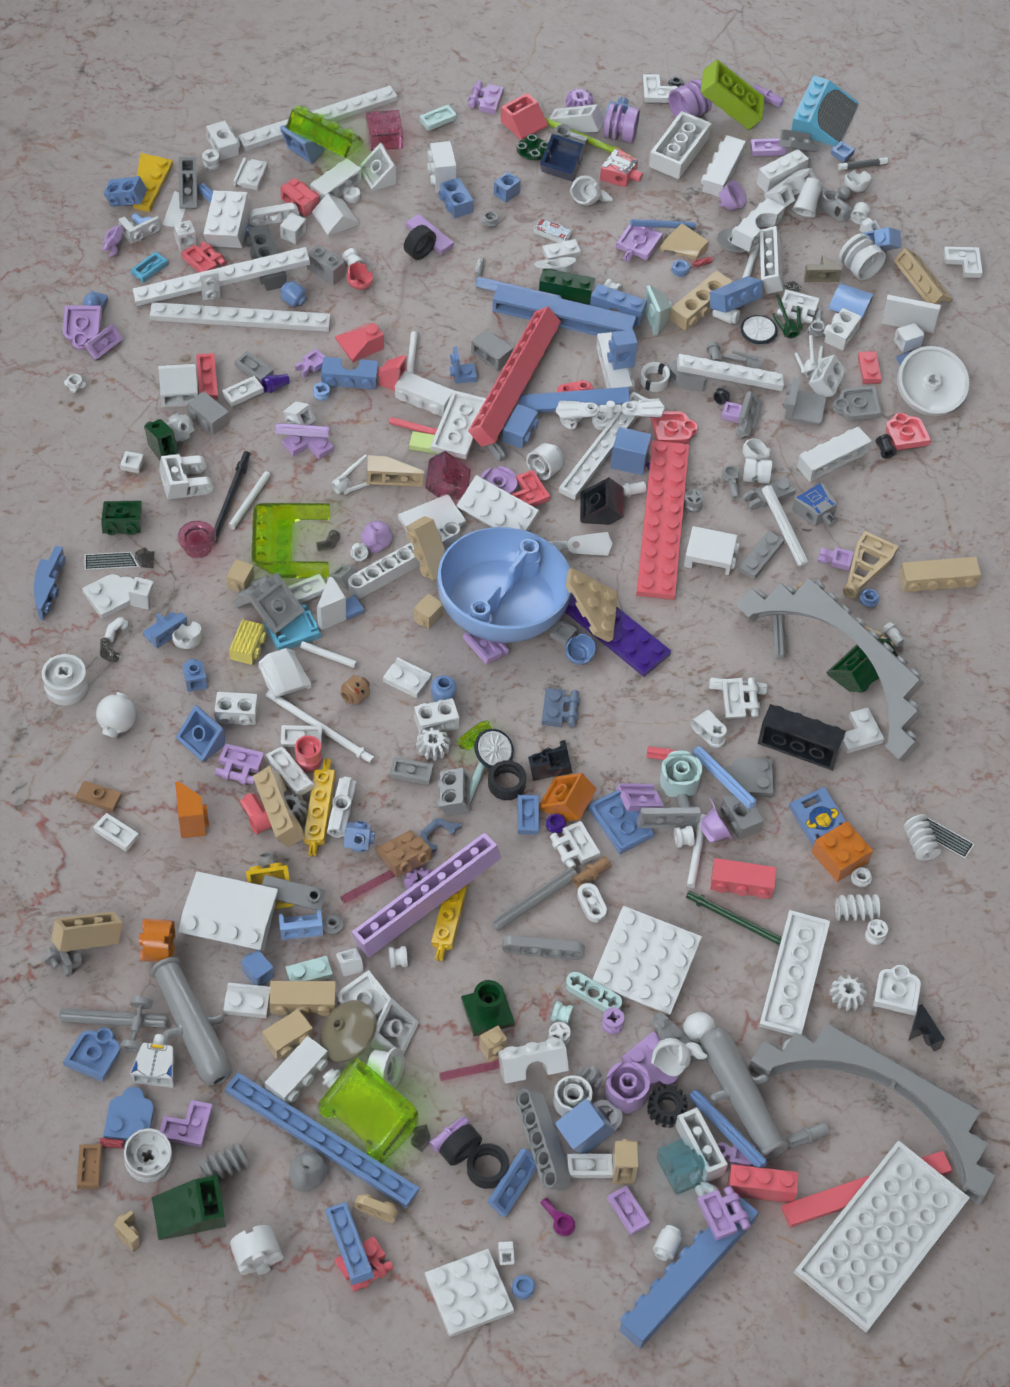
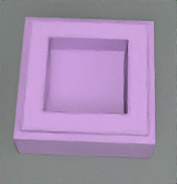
(731, 412)

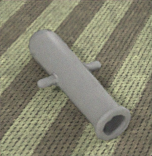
(192, 1023)
(742, 1092)

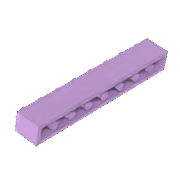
(426, 895)

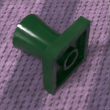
(487, 1008)

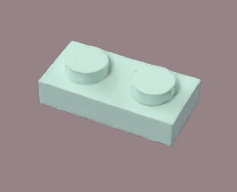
(438, 117)
(311, 970)

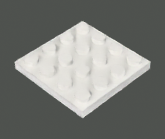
(647, 960)

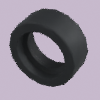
(419, 242)
(507, 766)
(460, 1144)
(487, 1149)

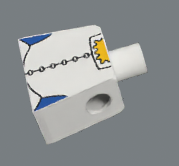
(154, 1064)

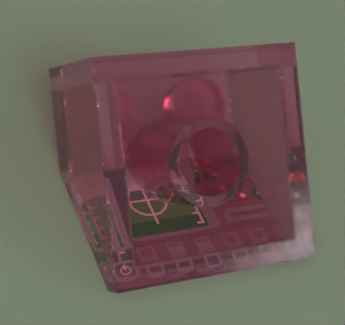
(447, 476)

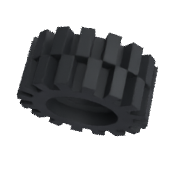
(666, 1094)

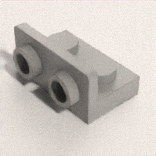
(797, 140)

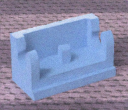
(301, 926)

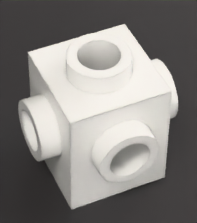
(181, 425)

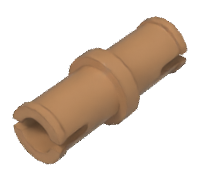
(591, 872)

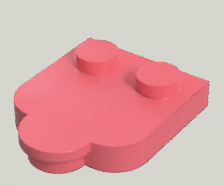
(673, 427)
(907, 432)

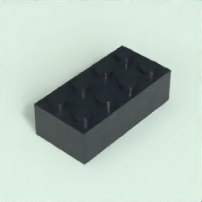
(801, 737)

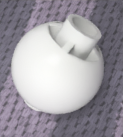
(115, 714)

